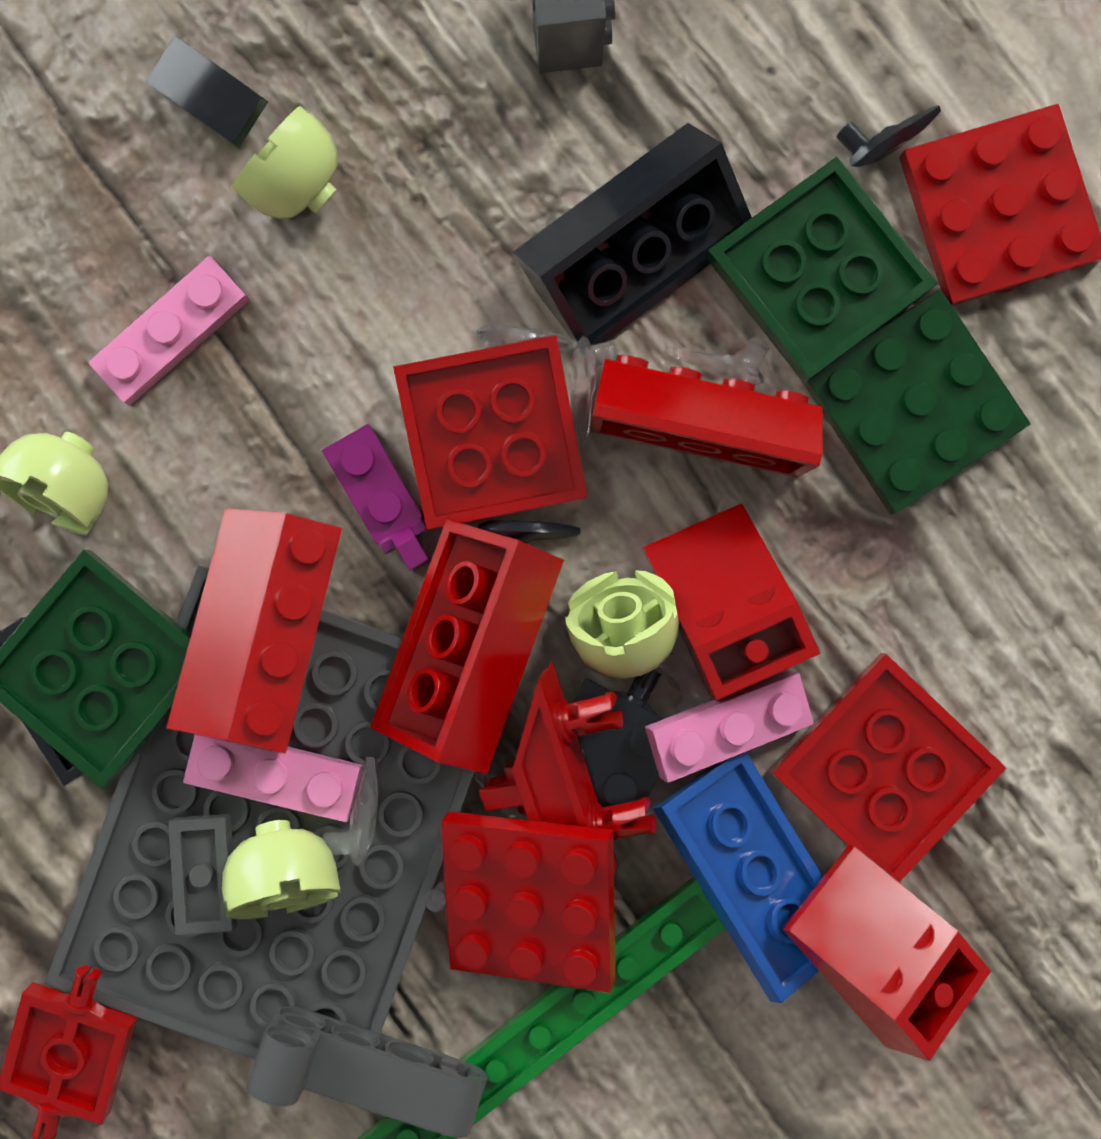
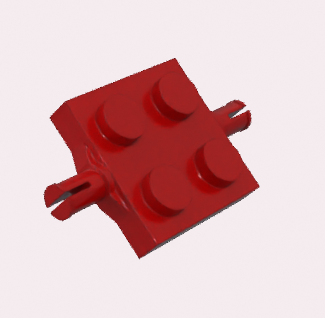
(66, 1053)

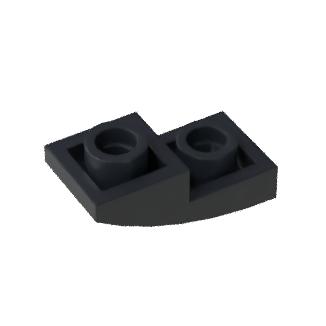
(207, 91)

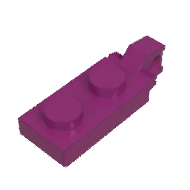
(379, 494)

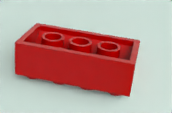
(708, 418)
(255, 629)
(466, 646)

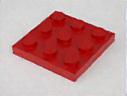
(1002, 205)
(491, 431)
(888, 768)
(530, 900)

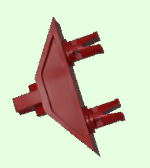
(550, 772)

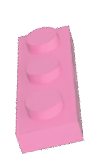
(169, 331)
(729, 726)
(287, 780)

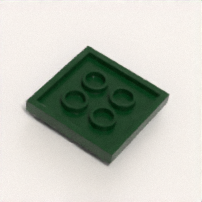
(820, 269)
(916, 403)
(93, 668)

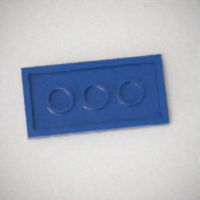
(746, 866)

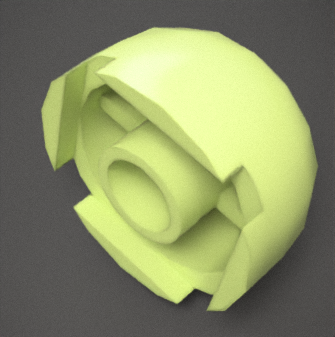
(290, 169)
(55, 479)
(623, 623)
(278, 871)

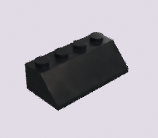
(636, 236)

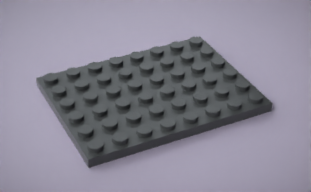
(322, 959)

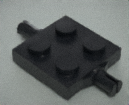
(622, 759)

